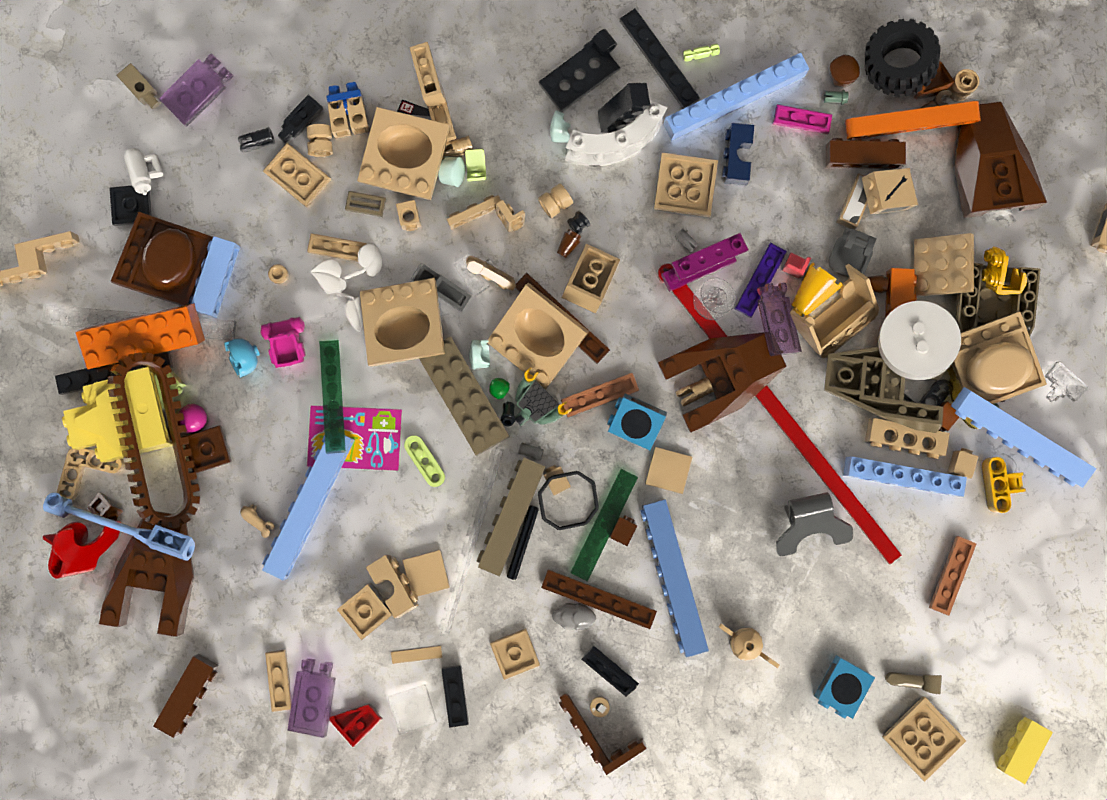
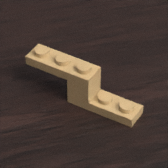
(431, 87)
(31, 256)

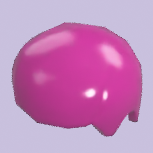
(194, 418)

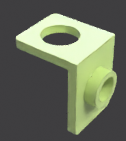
(475, 164)

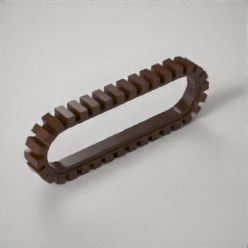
(147, 511)

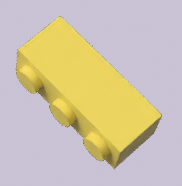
(1024, 750)

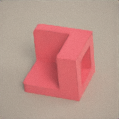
(796, 265)

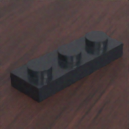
(610, 671)
(455, 696)

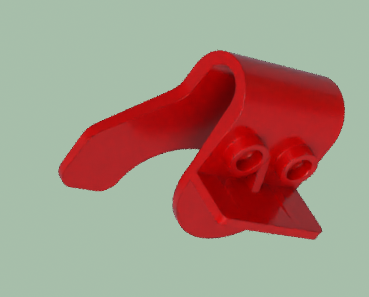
(72, 553)

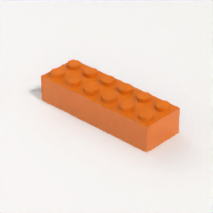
(144, 333)

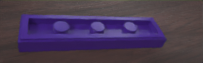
(762, 275)

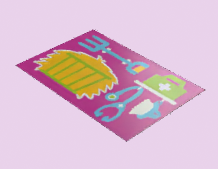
(374, 433)

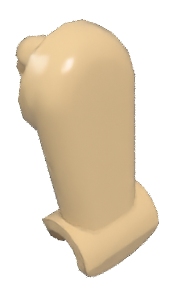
(249, 514)

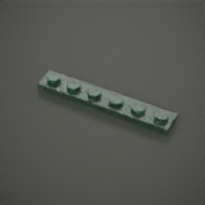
(332, 397)
(604, 525)

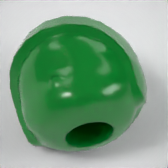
(499, 388)

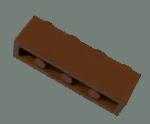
(865, 154)
(186, 695)

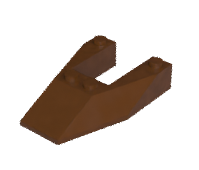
(736, 369)
(154, 571)

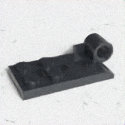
(596, 49)

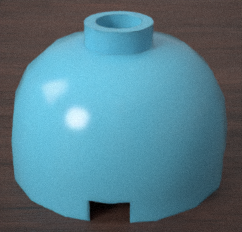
(242, 356)

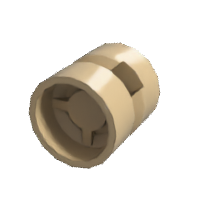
(965, 84)
(319, 140)
(555, 200)

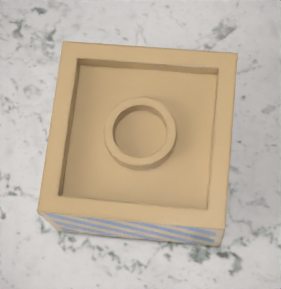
(365, 611)

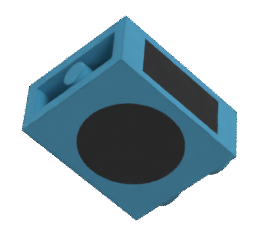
(636, 421)
(843, 688)

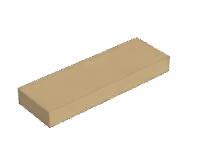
(334, 247)
(278, 680)

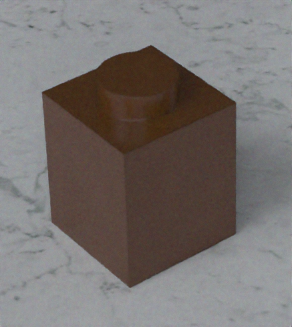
(623, 530)

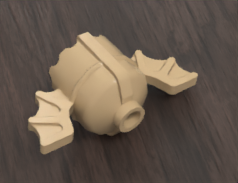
(739, 642)

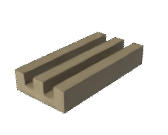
(381, 207)

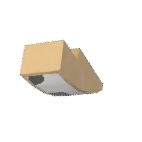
(854, 205)

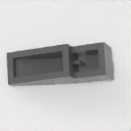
(446, 289)

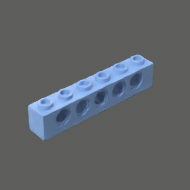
(905, 476)

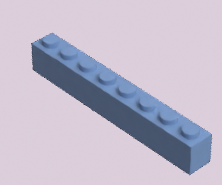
(675, 578)

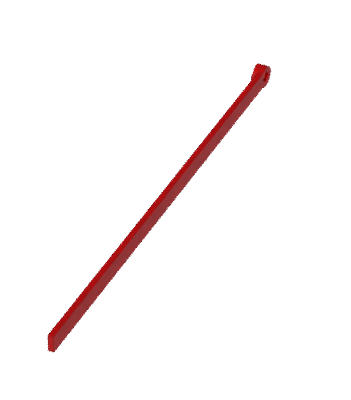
(799, 439)

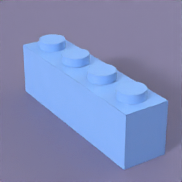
(214, 276)

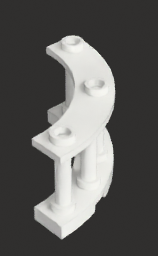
(617, 145)

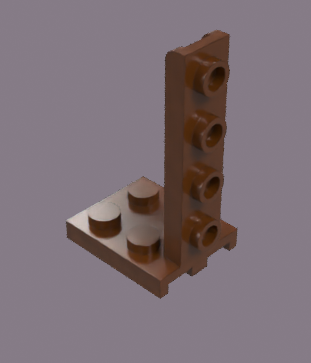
(618, 757)

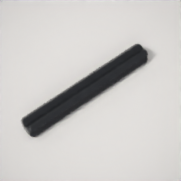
(522, 542)

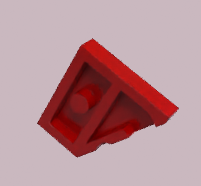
(356, 723)

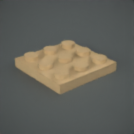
(685, 185)
(944, 265)
(924, 738)

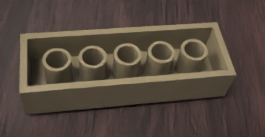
(465, 398)
(511, 517)

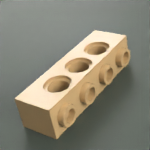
(875, 435)

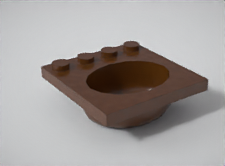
(161, 259)

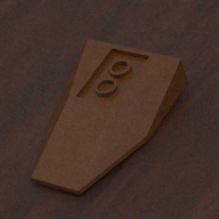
(995, 166)

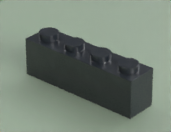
(624, 107)

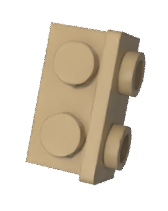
(505, 214)

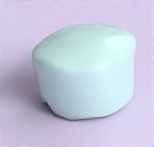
(559, 128)
(452, 171)
(479, 354)

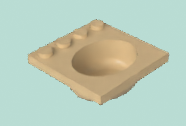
(403, 153)
(402, 322)
(537, 335)
(998, 360)

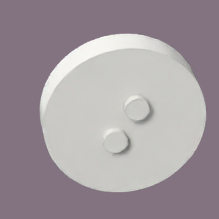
(919, 340)

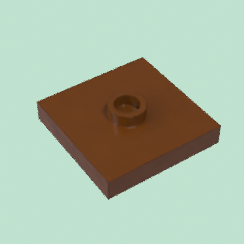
(208, 449)

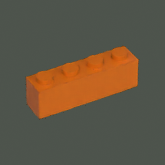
(900, 288)

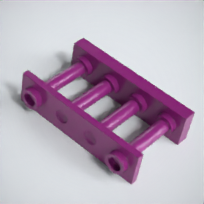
(704, 262)

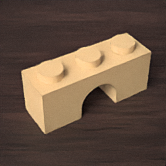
(403, 598)

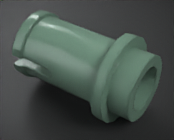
(836, 97)

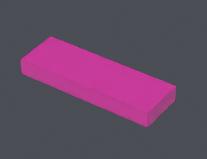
(802, 119)

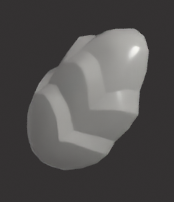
(574, 616)

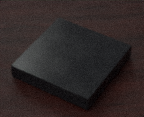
(127, 203)

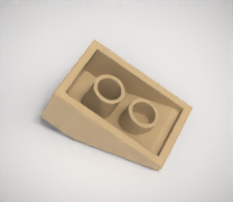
(590, 278)

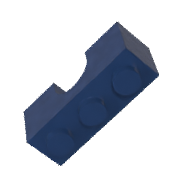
(736, 170)

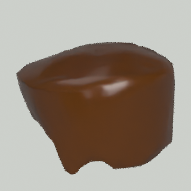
(844, 70)

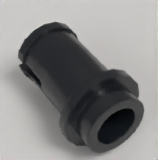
(508, 417)

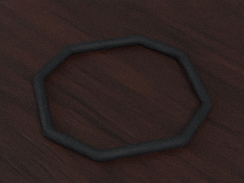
(565, 475)

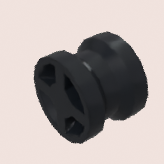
(578, 222)

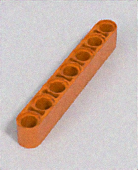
(913, 120)

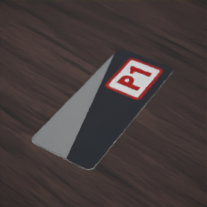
(412, 109)

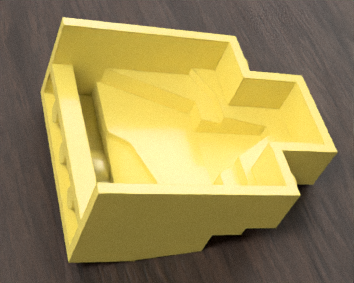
(96, 424)

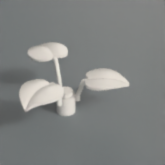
(329, 278)

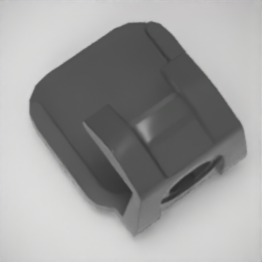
(852, 249)

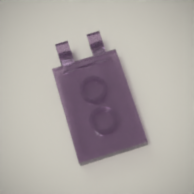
(196, 89)
(777, 321)
(312, 699)

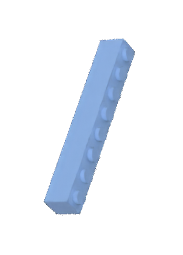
(736, 96)
(1023, 437)
(304, 511)

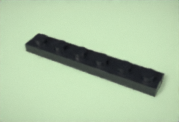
(659, 59)
(74, 380)

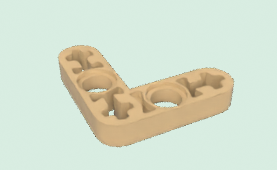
(79, 465)

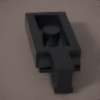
(299, 118)

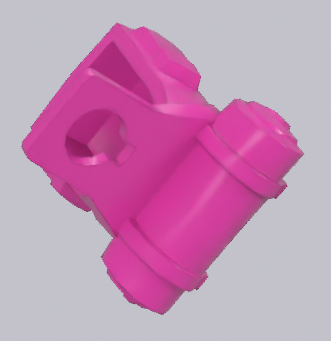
(284, 341)

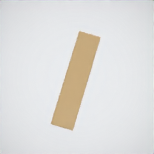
(416, 654)

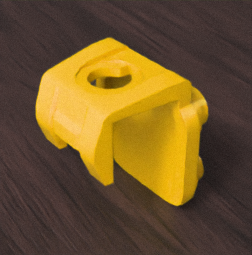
(995, 273)

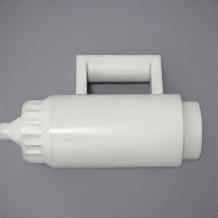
(138, 171)

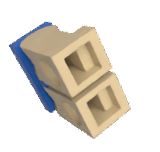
(345, 104)

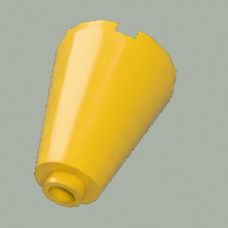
(814, 290)

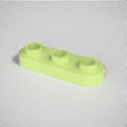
(423, 452)

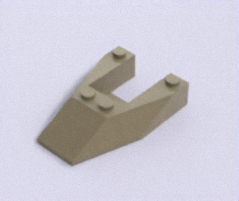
(870, 384)

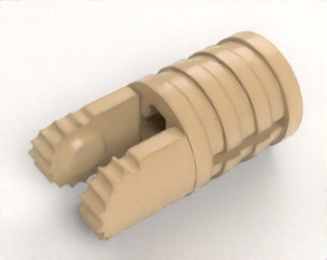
(457, 147)
(698, 389)

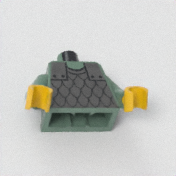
(537, 403)

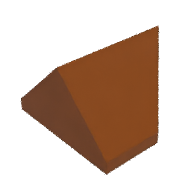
(942, 81)

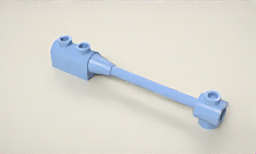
(157, 539)

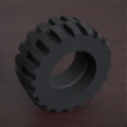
(902, 35)

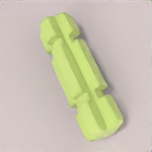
(701, 52)

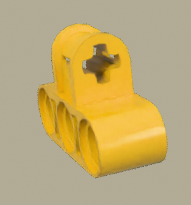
(1008, 484)

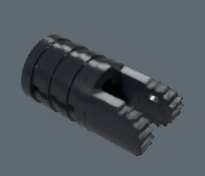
(256, 140)

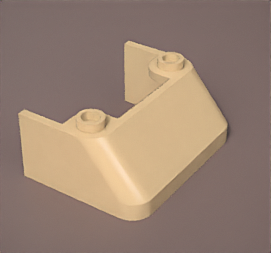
(843, 318)

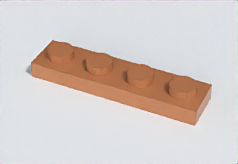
(600, 394)
(952, 575)

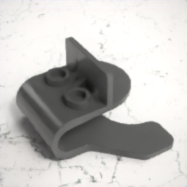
(812, 516)

